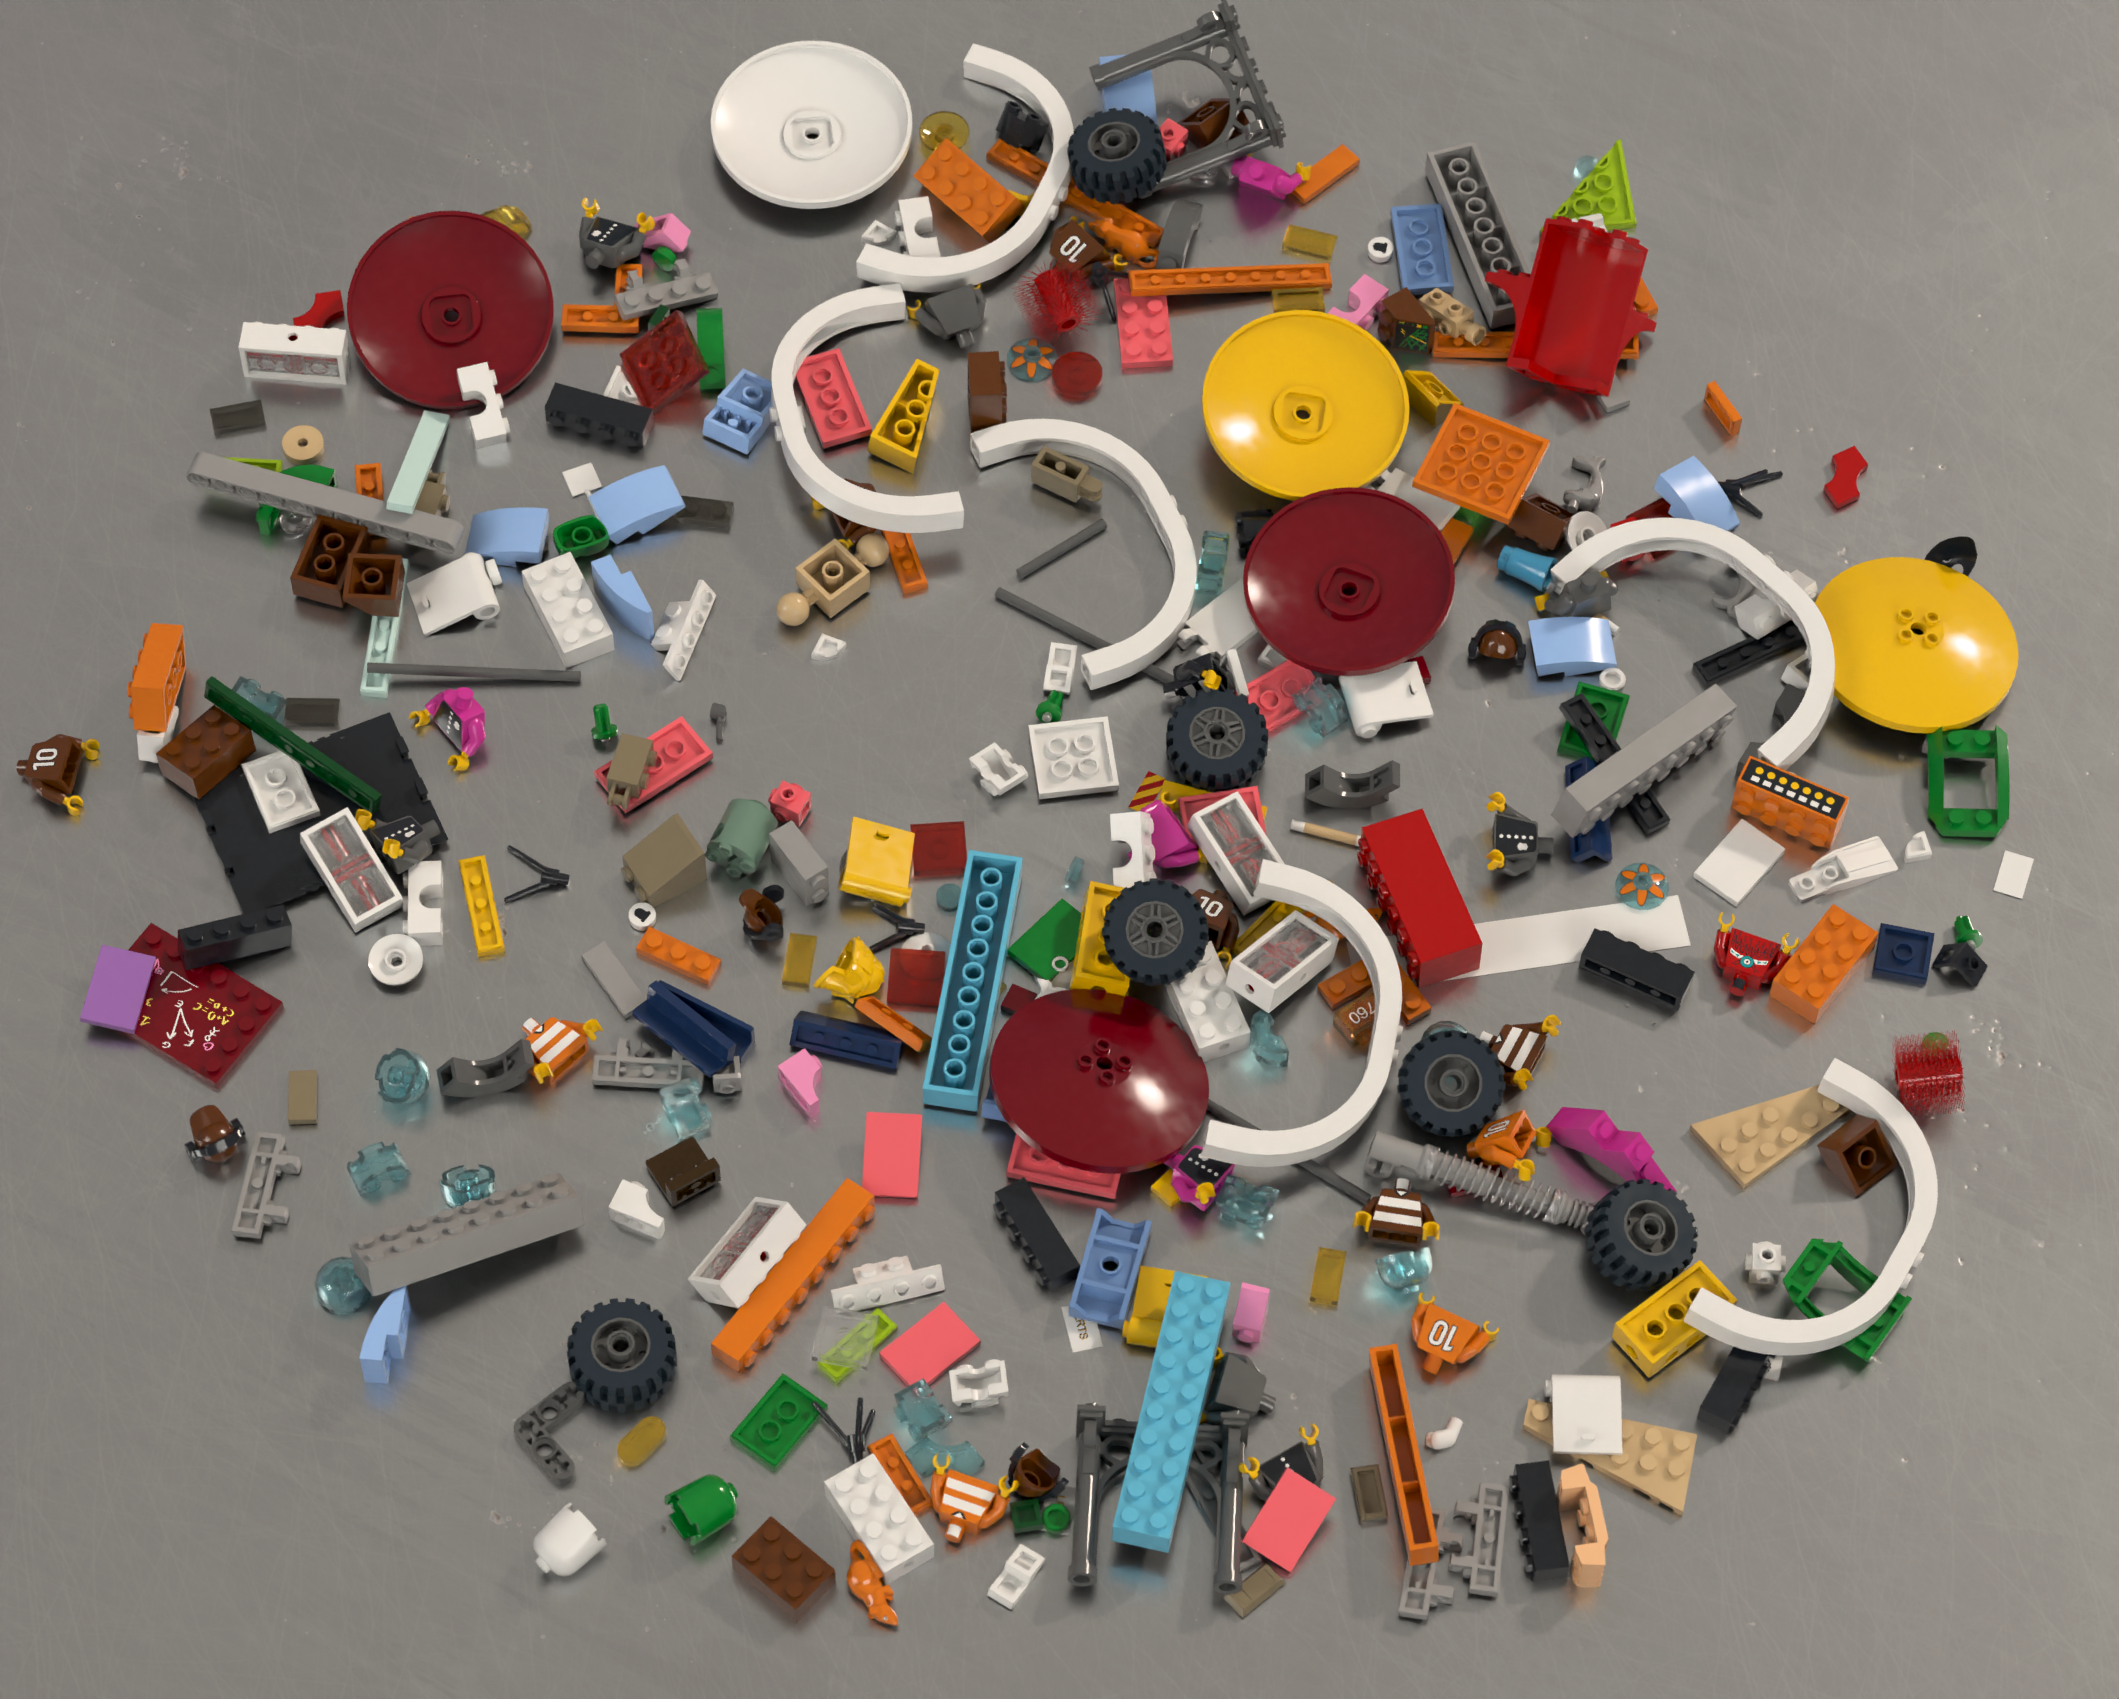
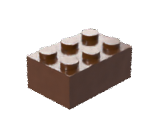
(986, 390)
(324, 559)
(206, 752)
(783, 1569)

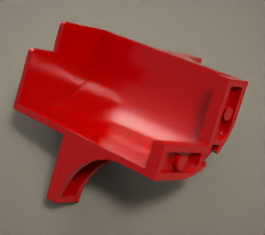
(1575, 305)

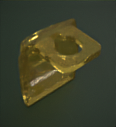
(510, 217)

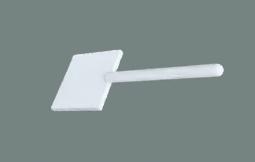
(582, 481)

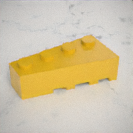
(903, 424)

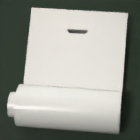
(454, 594)
(1385, 698)
(1585, 1414)

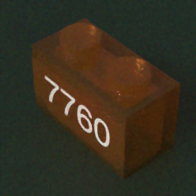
(1356, 1019)

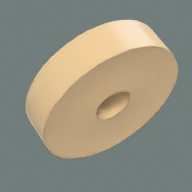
(303, 435)

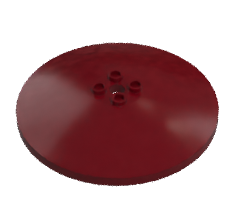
(443, 266)
(1341, 542)
(1089, 1116)

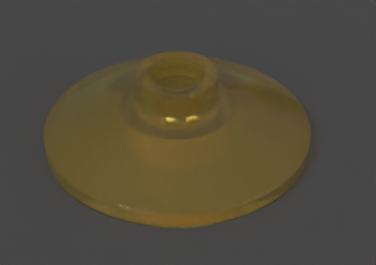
(944, 124)

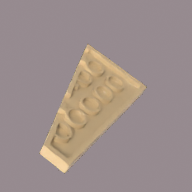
(1767, 1133)
(1651, 1460)

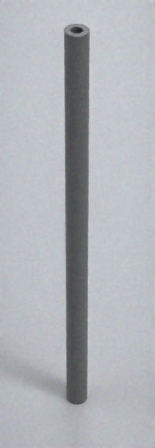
(1071, 629)
(477, 672)
(1310, 1165)

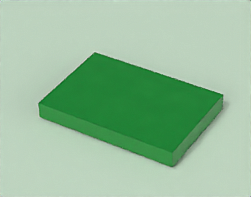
(1609, 707)
(1048, 938)
(778, 1422)

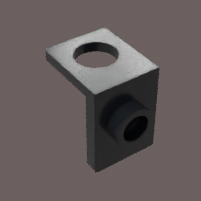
(1964, 960)

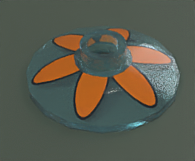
(1031, 367)
(1638, 894)

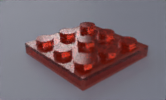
(664, 362)

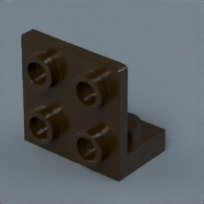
(683, 1170)

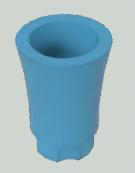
(1527, 567)

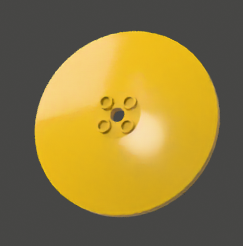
(1314, 366)
(1912, 680)

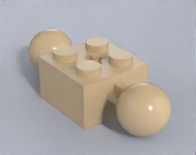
(832, 578)

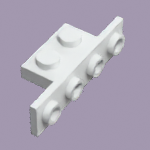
(682, 628)
(887, 1283)

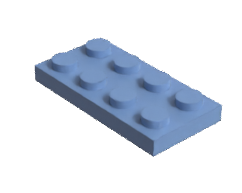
(1422, 248)

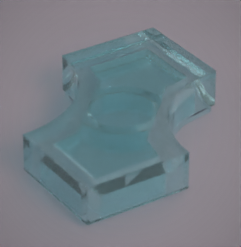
(963, 1457)

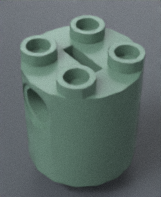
(741, 836)

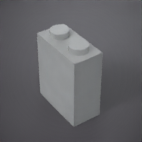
(799, 863)

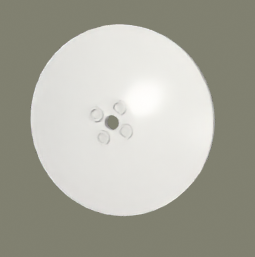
(803, 90)

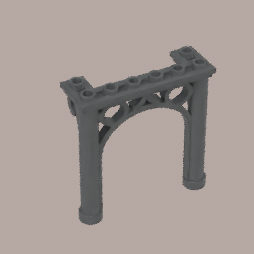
(1211, 30)
(1223, 1441)

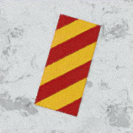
(1147, 791)

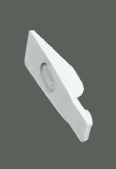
(1844, 869)

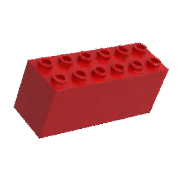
(1419, 898)

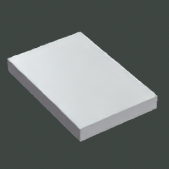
(280, 791)
(1739, 862)

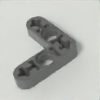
(542, 1426)

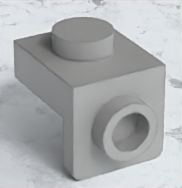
(729, 1078)

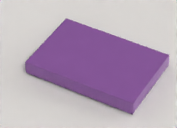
(118, 989)

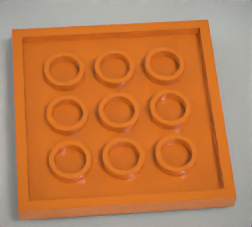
(1481, 463)

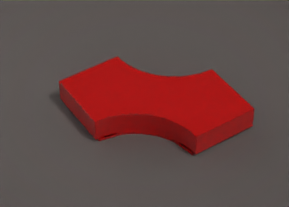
(325, 309)
(1848, 467)

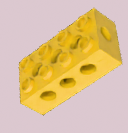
(1091, 962)
(1656, 1317)

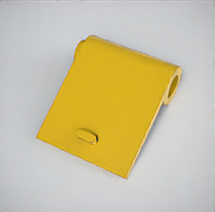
(878, 862)
(1149, 1306)

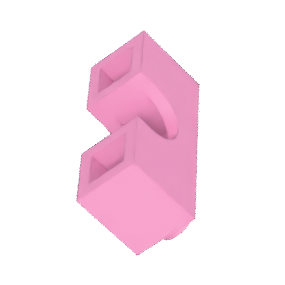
(1366, 299)

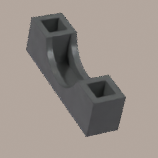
(1783, 711)

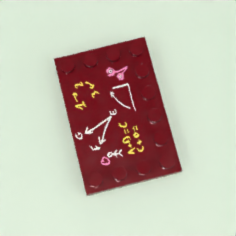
(199, 1015)

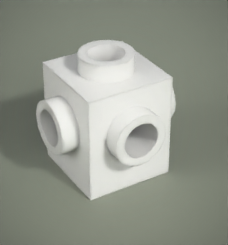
(1765, 1263)

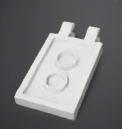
(1400, 485)
(1220, 624)

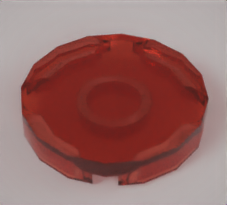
(1077, 374)

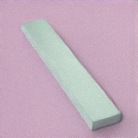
(418, 462)
(381, 649)

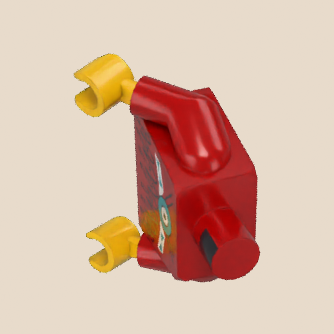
(1749, 958)

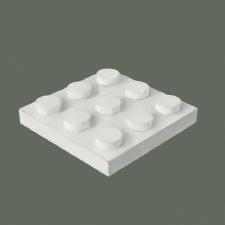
(1073, 757)

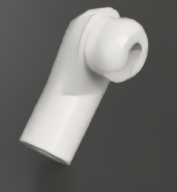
(1446, 1437)

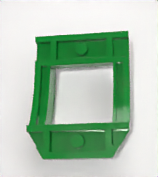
(1968, 744)
(1811, 1267)

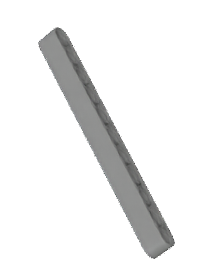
(314, 498)

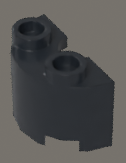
(1020, 128)
(1250, 524)

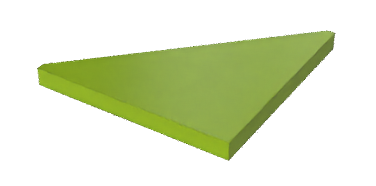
(1603, 192)

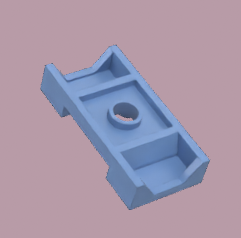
(1104, 1294)

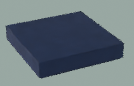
(1903, 953)

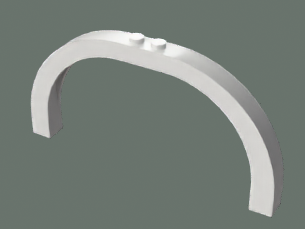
(985, 263)
(1091, 444)
(845, 499)
(1779, 586)
(1350, 918)
(1799, 1337)

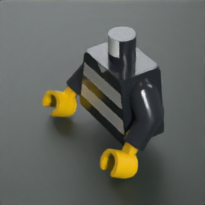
(1196, 675)

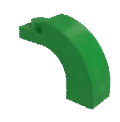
(711, 345)
(268, 515)

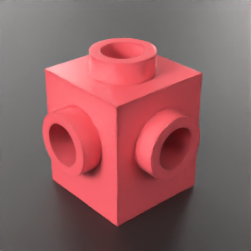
(1174, 139)
(790, 803)

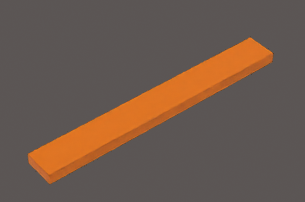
(1033, 169)
(1228, 279)
(1497, 346)

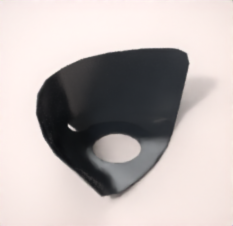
(1955, 551)

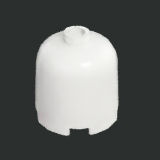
(566, 1542)

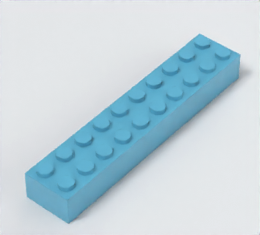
(972, 981)
(1171, 1412)

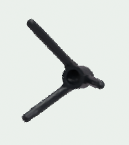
(1101, 276)
(1735, 487)
(548, 876)
(903, 926)
(856, 1441)

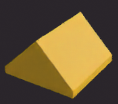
(1429, 396)

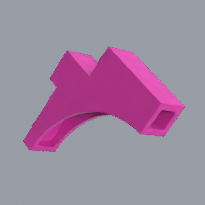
(1597, 1136)

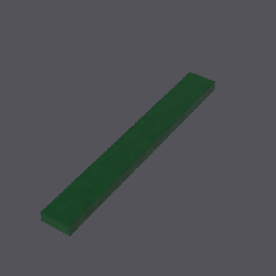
(292, 745)

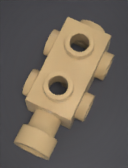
(1452, 316)

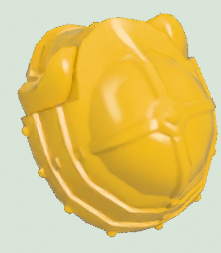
(854, 974)

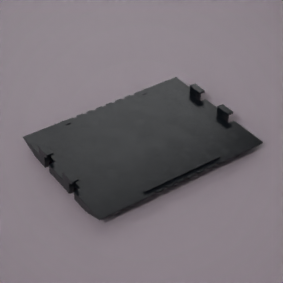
(275, 864)

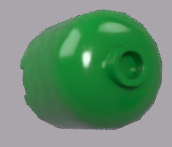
(702, 1507)

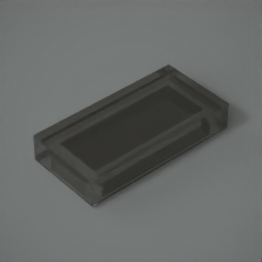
(237, 417)
(312, 711)

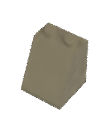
(665, 863)

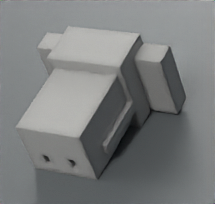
(644, 1050)

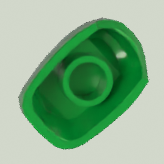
(581, 536)

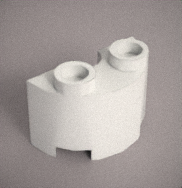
(997, 769)
(979, 1386)

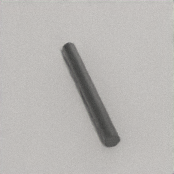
(1061, 548)

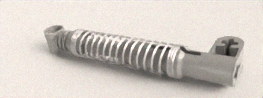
(1429, 1162)

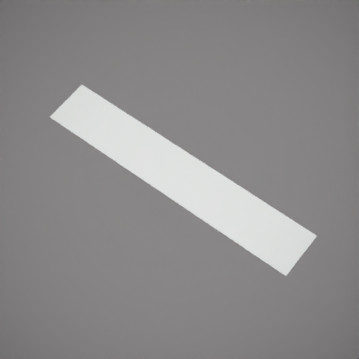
(1564, 934)

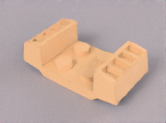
(1575, 1493)

